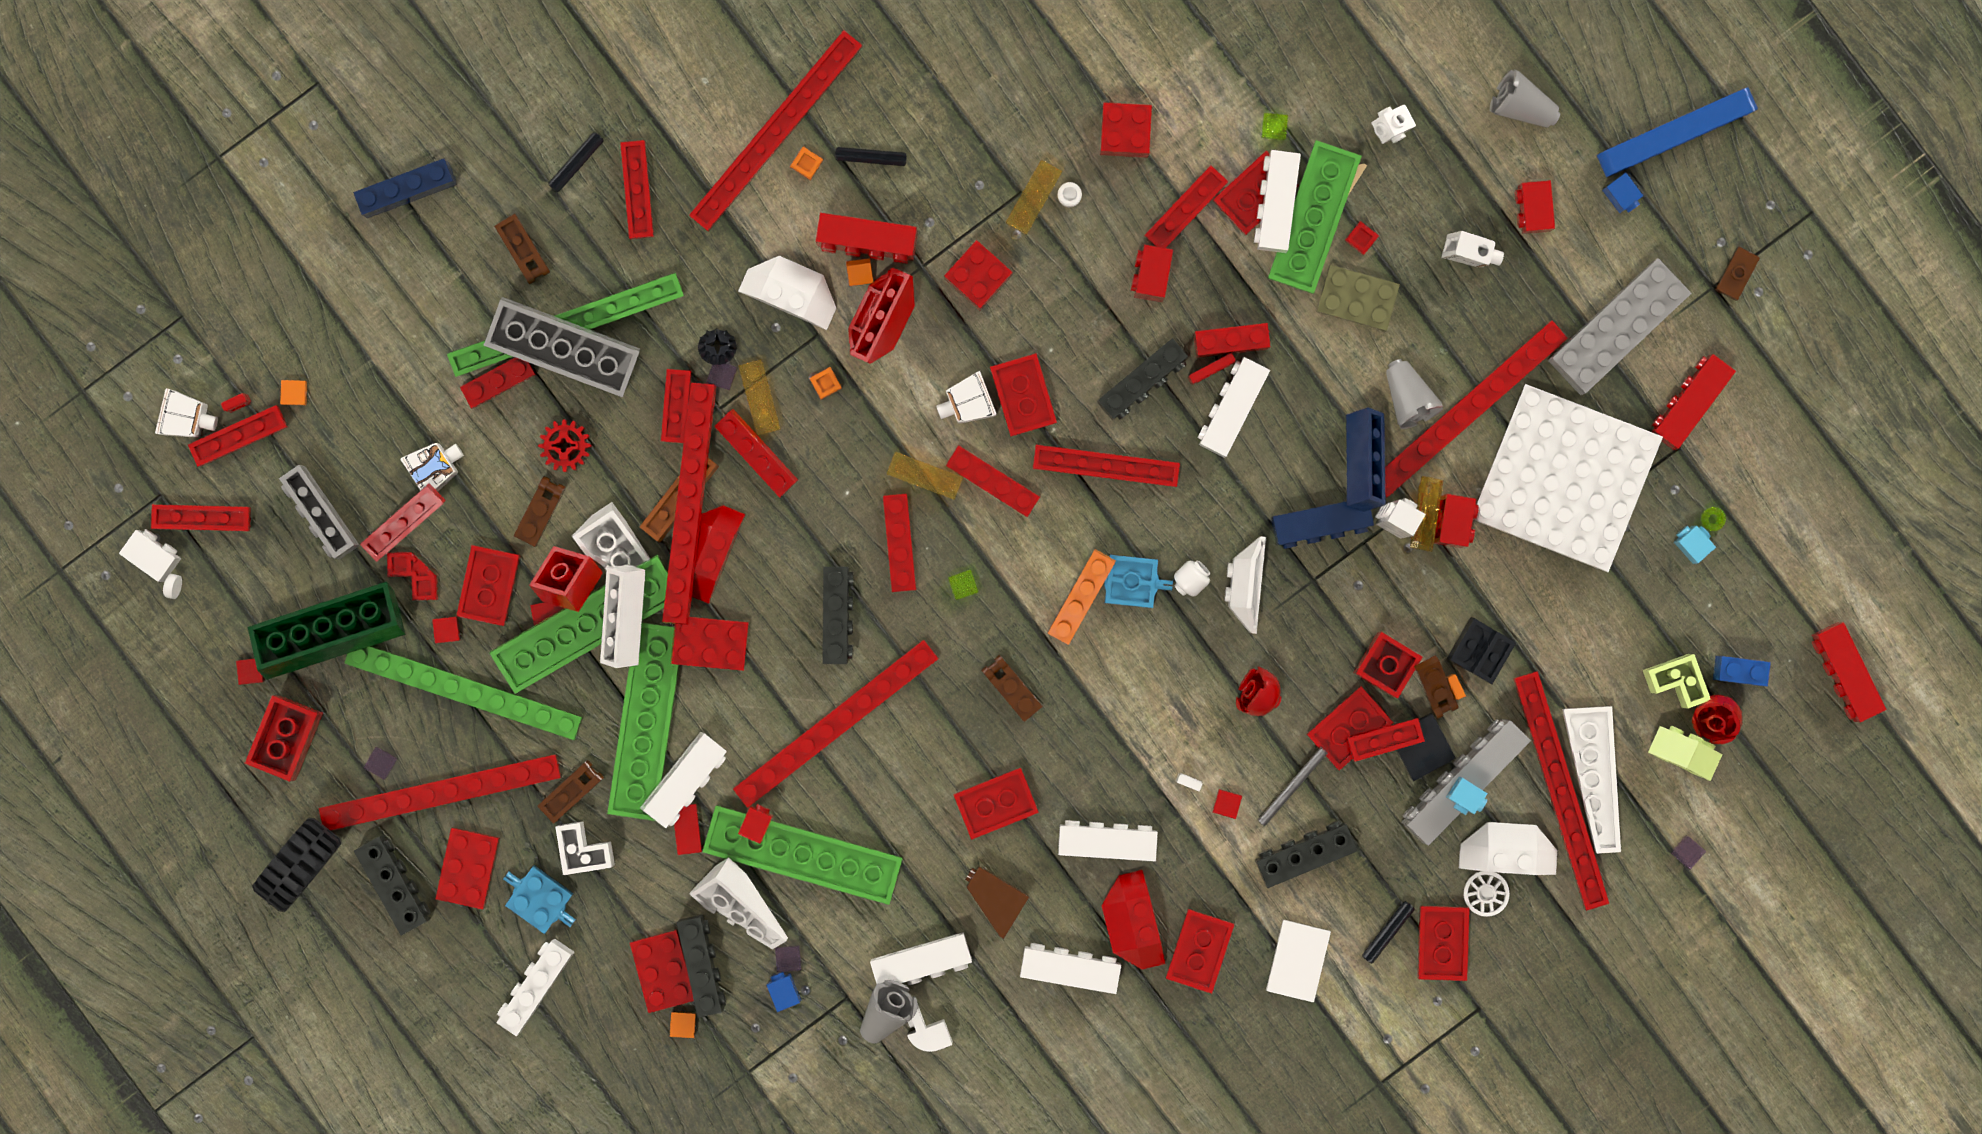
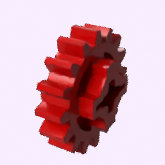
(564, 434)

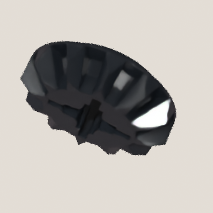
(708, 352)

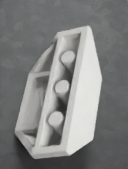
(791, 289)
(1245, 584)
(1509, 850)

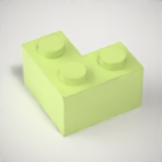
(1682, 675)
(1686, 752)

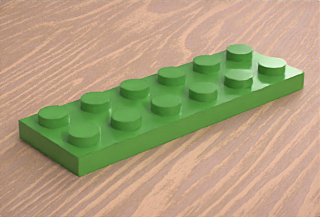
(1315, 216)

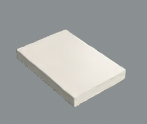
(1298, 960)

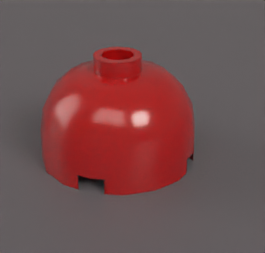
(1260, 693)
(1718, 719)

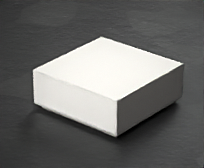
(1189, 782)

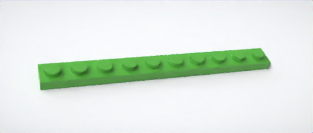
(586, 316)
(465, 691)

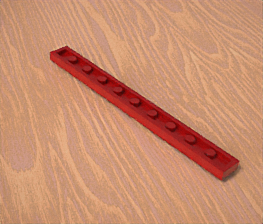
(776, 130)
(1472, 406)
(689, 503)
(835, 723)
(1561, 790)
(440, 792)

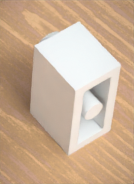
(150, 555)

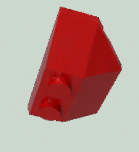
(881, 316)
(716, 538)
(1132, 921)

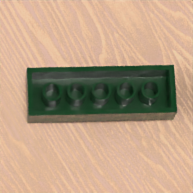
(326, 630)

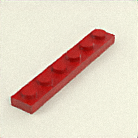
(1106, 465)

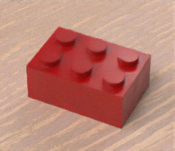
(283, 738)

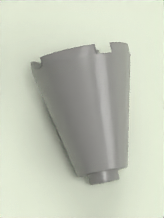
(1523, 101)
(1410, 395)
(887, 1010)

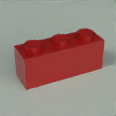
(1231, 340)

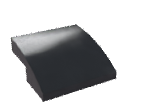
(1481, 650)
(1428, 755)

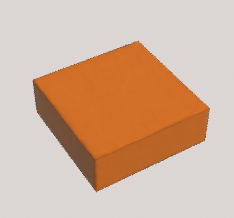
(806, 163)
(859, 272)
(825, 383)
(293, 392)
(1455, 686)
(682, 1024)

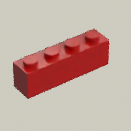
(1693, 401)
(1848, 672)

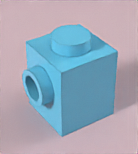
(1694, 543)
(1467, 796)

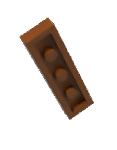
(662, 516)

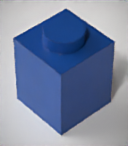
(1623, 194)
(783, 991)

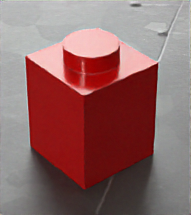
(756, 823)

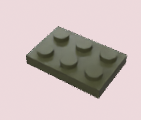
(1358, 298)

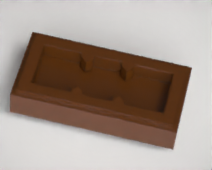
(1737, 273)

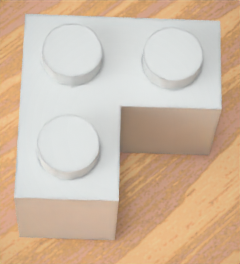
(577, 855)

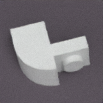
(929, 1037)

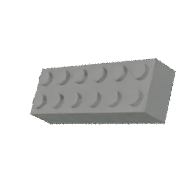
(1619, 326)
(561, 346)
(1479, 767)

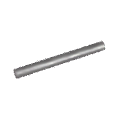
(1292, 786)

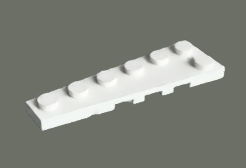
(1593, 754)

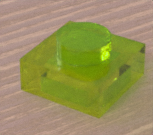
(1274, 126)
(963, 584)

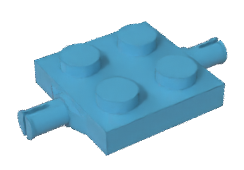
(1133, 582)
(539, 899)

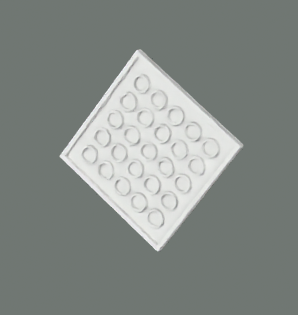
(1567, 478)

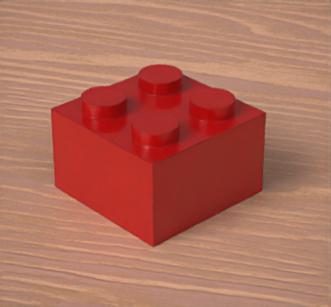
(1125, 130)
(1153, 273)
(978, 275)
(1455, 521)
(566, 579)
(1387, 664)

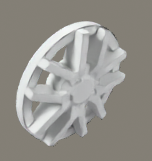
(1486, 893)

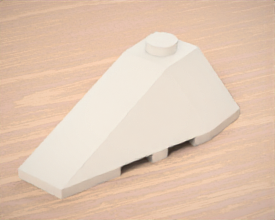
(610, 539)
(734, 896)

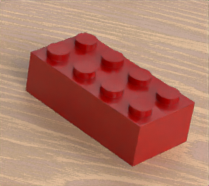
(867, 237)

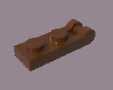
(521, 248)
(539, 512)
(1436, 686)
(1012, 689)
(570, 792)

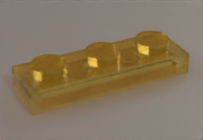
(1033, 197)
(759, 397)
(924, 475)
(1428, 503)

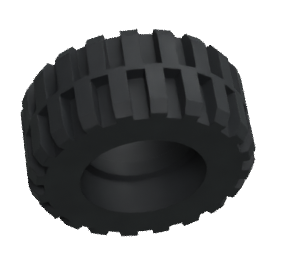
(296, 864)

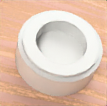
(1069, 194)
(172, 586)

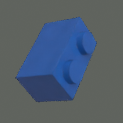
(1741, 671)

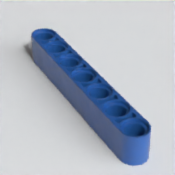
(1677, 132)

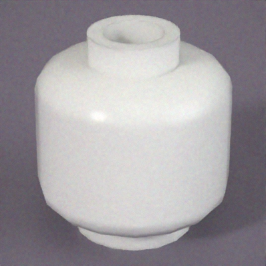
(1191, 578)

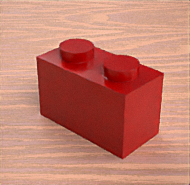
(1535, 207)

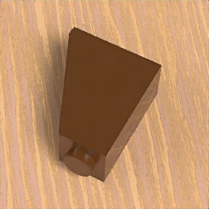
(996, 898)

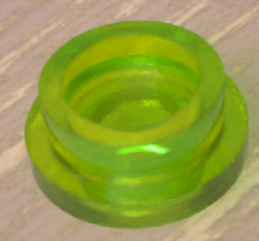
(1721, 519)

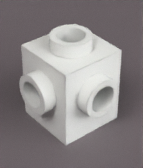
(1393, 124)

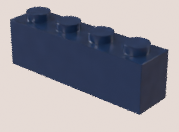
(405, 188)
(1365, 459)
(1319, 522)

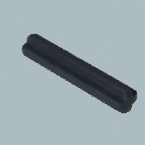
(871, 156)
(575, 162)
(1388, 932)

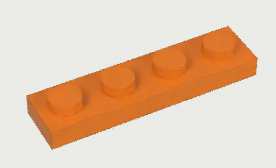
(1081, 596)

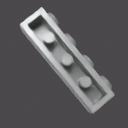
(319, 512)

